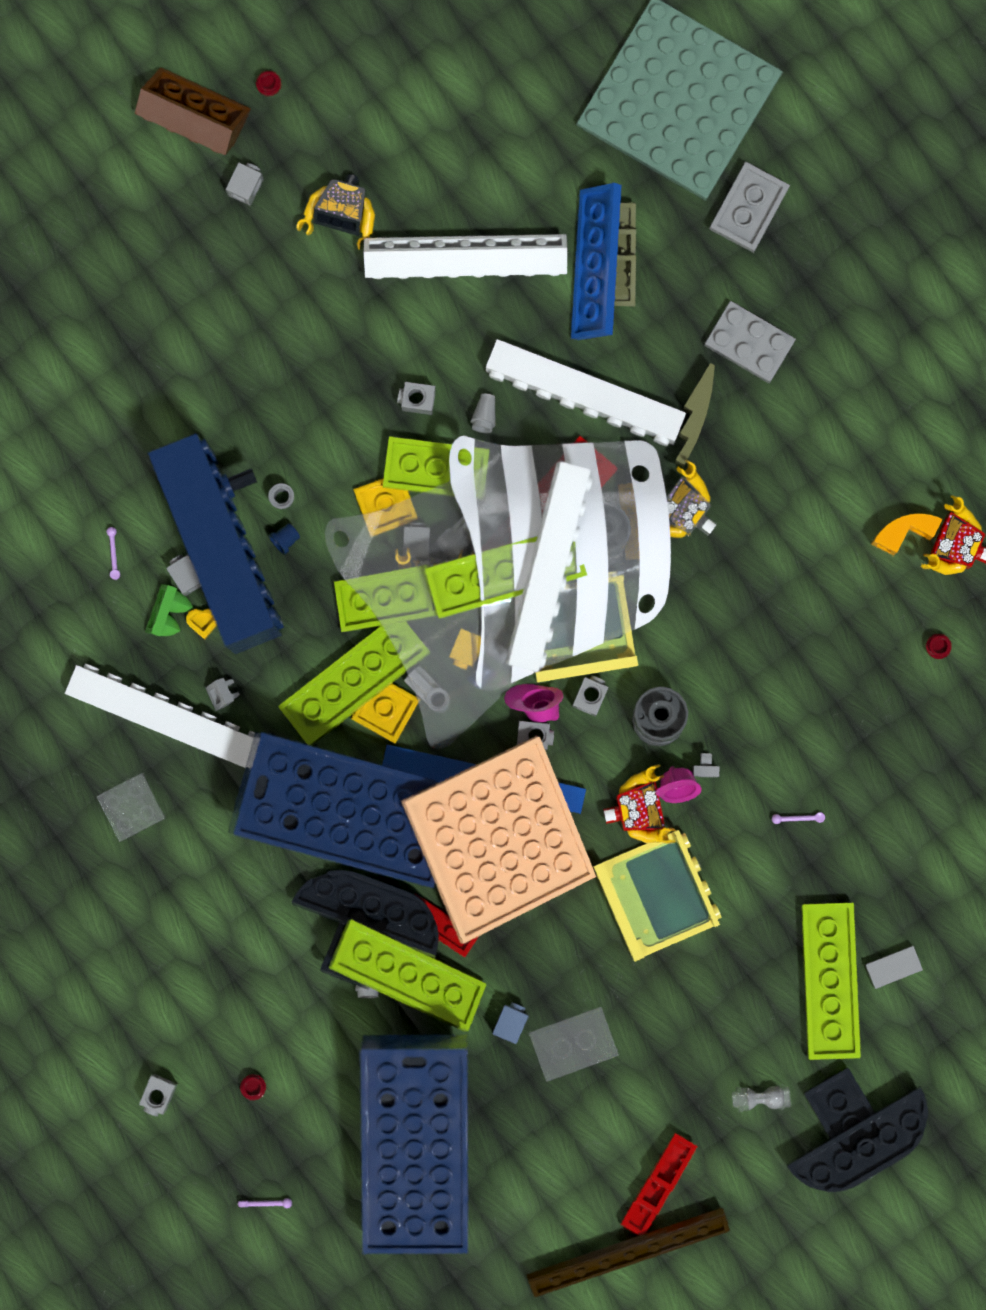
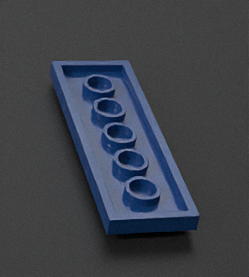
(596, 261)

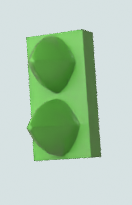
(167, 601)

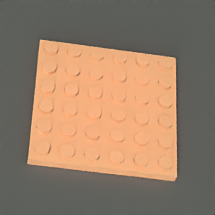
(499, 839)

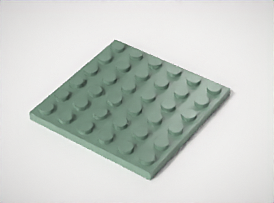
(679, 98)

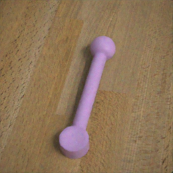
(114, 574)
(818, 817)
(286, 1203)

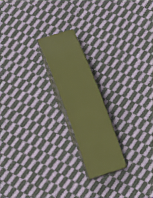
(626, 256)
(697, 407)

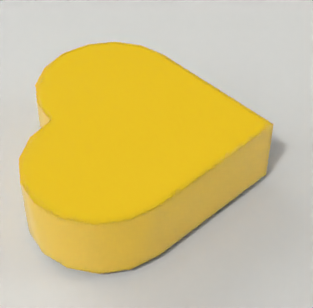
(201, 622)

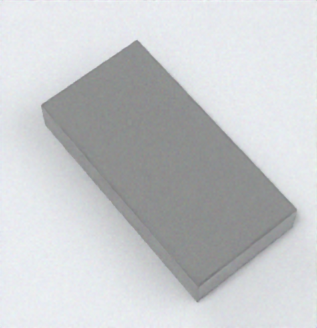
(893, 967)

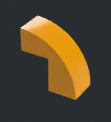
(892, 535)

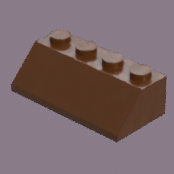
(192, 111)

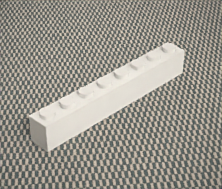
(465, 256)
(585, 392)
(548, 566)
(160, 715)

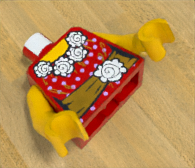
(957, 541)
(640, 809)

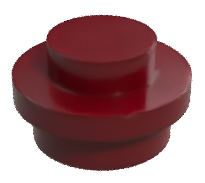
(268, 83)
(938, 646)
(253, 1087)

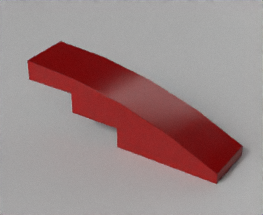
(658, 1185)

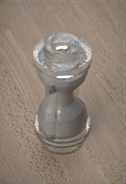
(773, 1097)

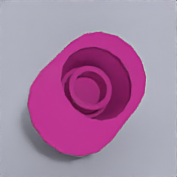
(536, 701)
(678, 786)

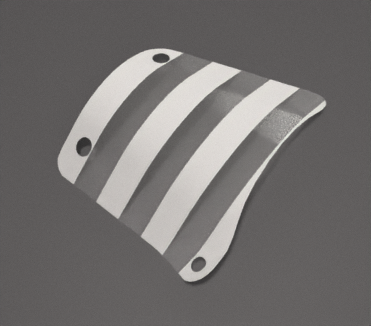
(618, 541)

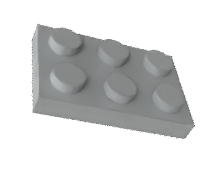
(749, 207)
(749, 342)

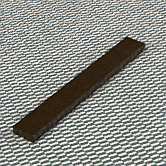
(628, 1252)

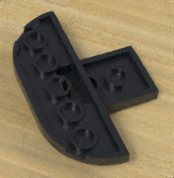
(379, 906)
(859, 1139)

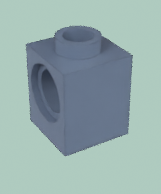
(511, 1022)

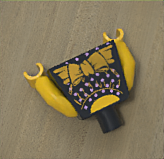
(341, 208)

